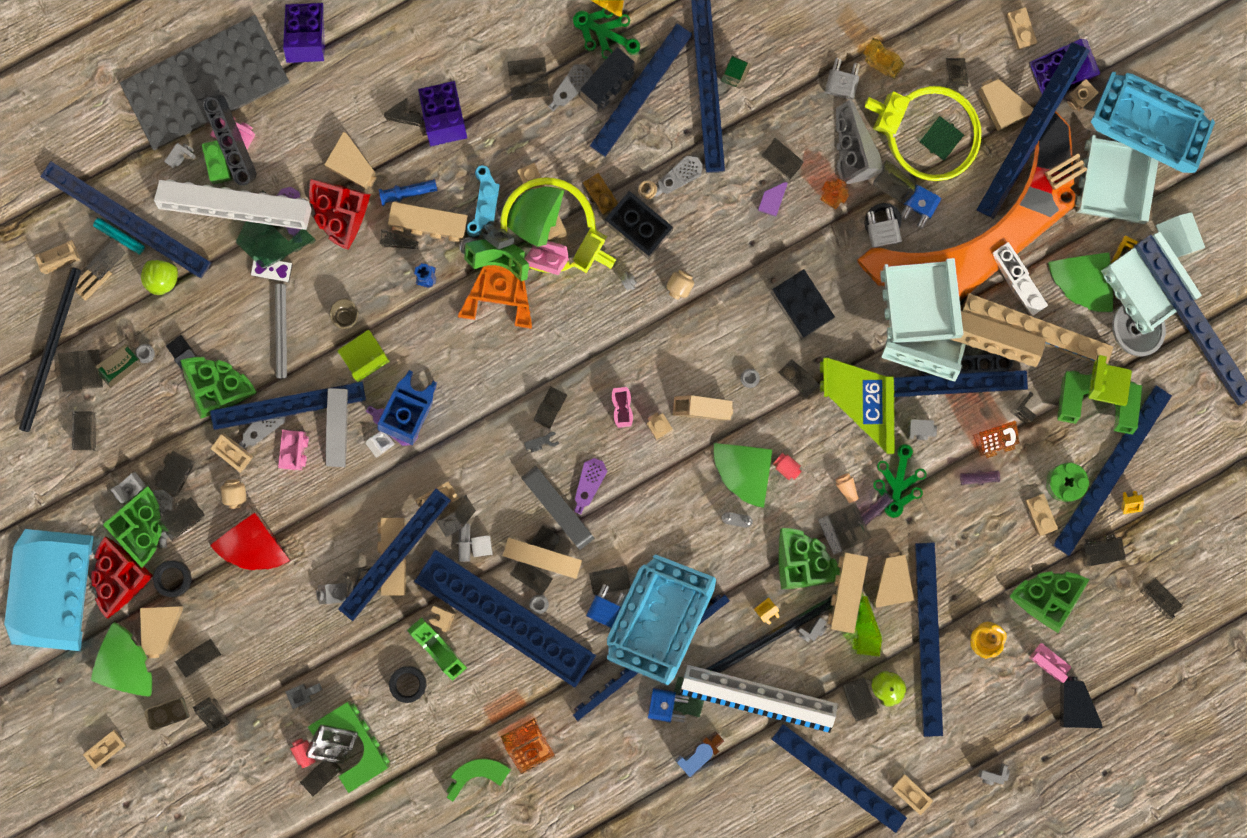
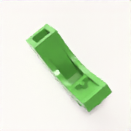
(482, 253)
(437, 648)
(479, 767)

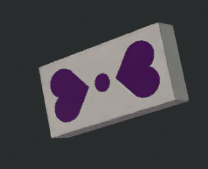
(279, 271)

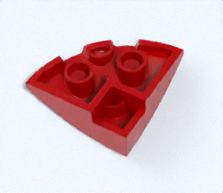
(338, 210)
(251, 546)
(116, 577)

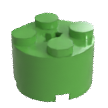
(1078, 482)

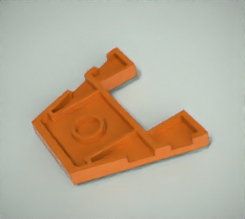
(498, 286)

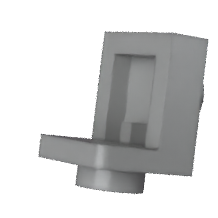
(128, 488)
(331, 593)
(817, 629)
(990, 778)

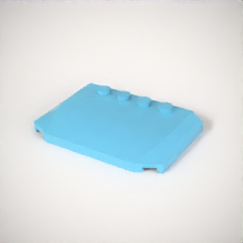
(1153, 121)
(48, 589)
(659, 618)

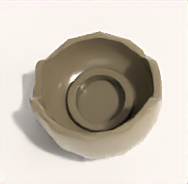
(344, 314)

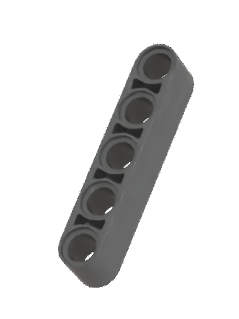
(557, 507)

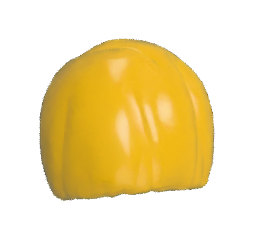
(984, 647)

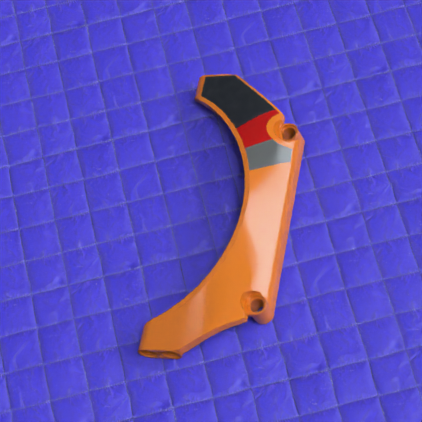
(1027, 219)

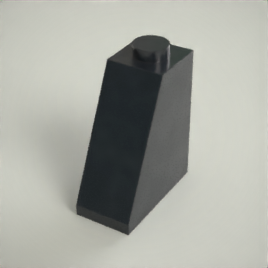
(1077, 706)

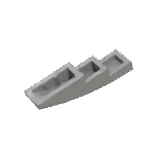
(336, 427)

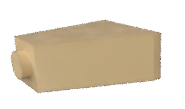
(1003, 104)
(350, 163)
(702, 408)
(894, 582)
(157, 628)

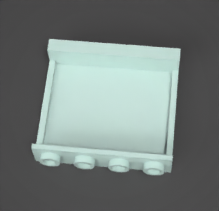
(1116, 182)
(1139, 289)
(922, 302)
(934, 357)

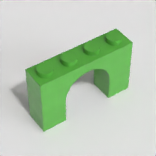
(1076, 385)
(373, 759)

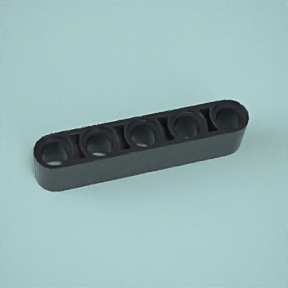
(230, 129)
(974, 366)

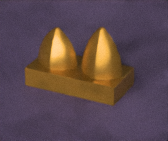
(600, 193)

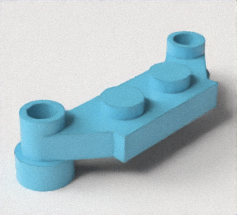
(486, 202)

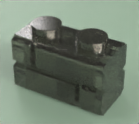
(84, 431)
(174, 473)
(181, 518)
(1102, 551)
(860, 698)

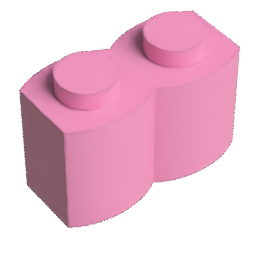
(621, 401)

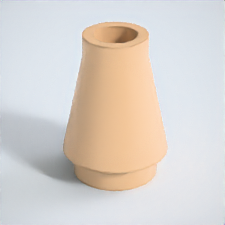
(847, 487)

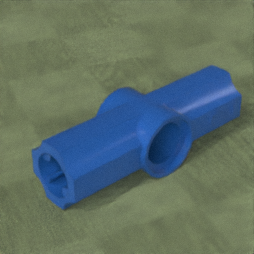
(425, 275)

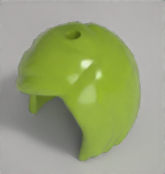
(159, 276)
(881, 688)

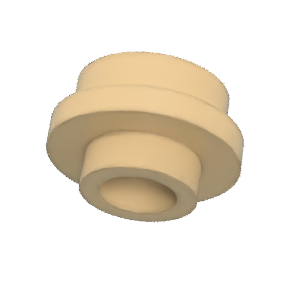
(644, 186)

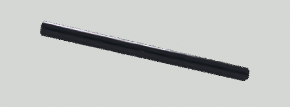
(50, 349)
(771, 636)

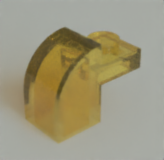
(882, 59)

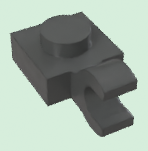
(497, 238)
(536, 444)
(301, 695)

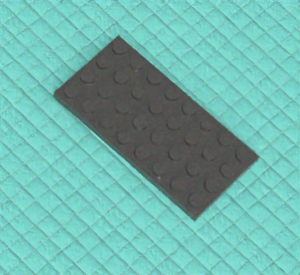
(230, 63)

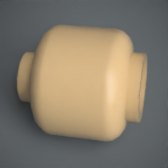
(680, 284)
(233, 493)

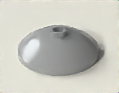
(1136, 342)

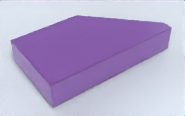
(772, 199)

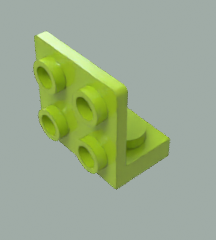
(363, 356)
(1109, 382)

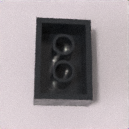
(607, 80)
(638, 225)
(802, 304)

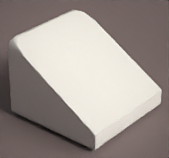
(379, 443)
(481, 546)

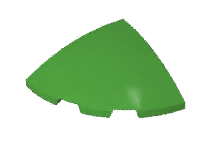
(535, 214)
(1083, 281)
(214, 384)
(744, 471)
(137, 526)
(804, 561)
(1050, 597)
(122, 663)

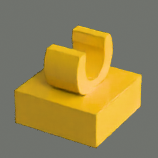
(1132, 504)
(766, 610)

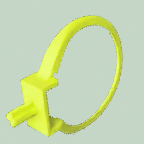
(893, 111)
(593, 240)

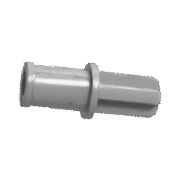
(464, 543)

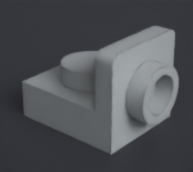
(176, 155)

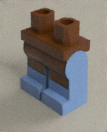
(701, 754)

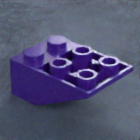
(304, 33)
(1046, 66)
(442, 113)

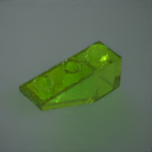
(868, 634)

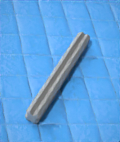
(280, 330)

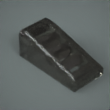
(393, 240)

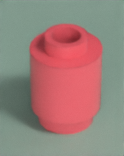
(787, 466)
(299, 752)

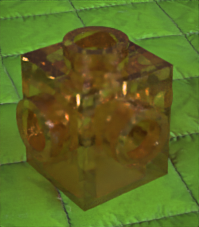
(831, 198)

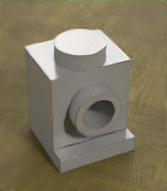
(921, 429)

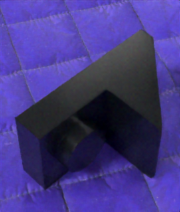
(180, 350)

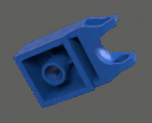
(407, 403)

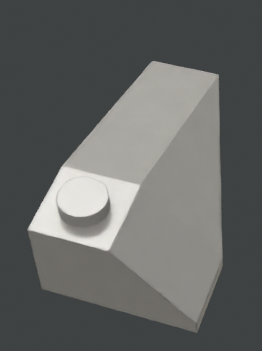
(857, 152)

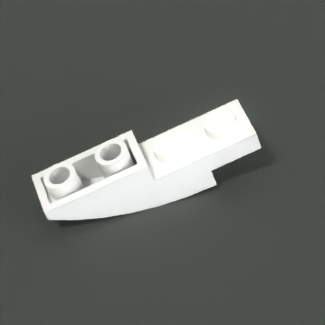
(1019, 279)

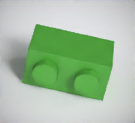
(216, 163)

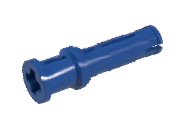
(399, 193)

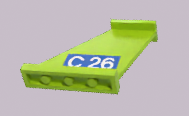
(863, 397)

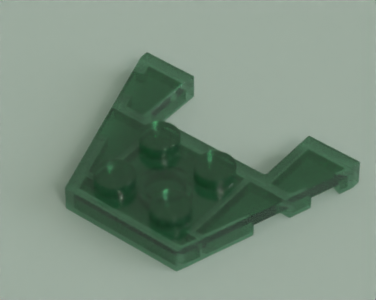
(267, 245)

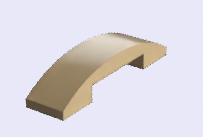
(542, 558)

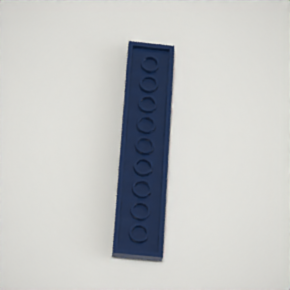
(505, 618)

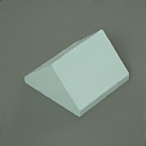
(1181, 234)

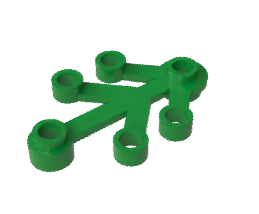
(603, 31)
(898, 484)

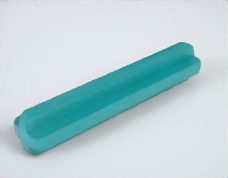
(118, 236)

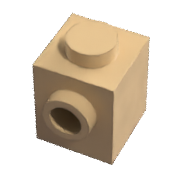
(1081, 95)
(659, 425)

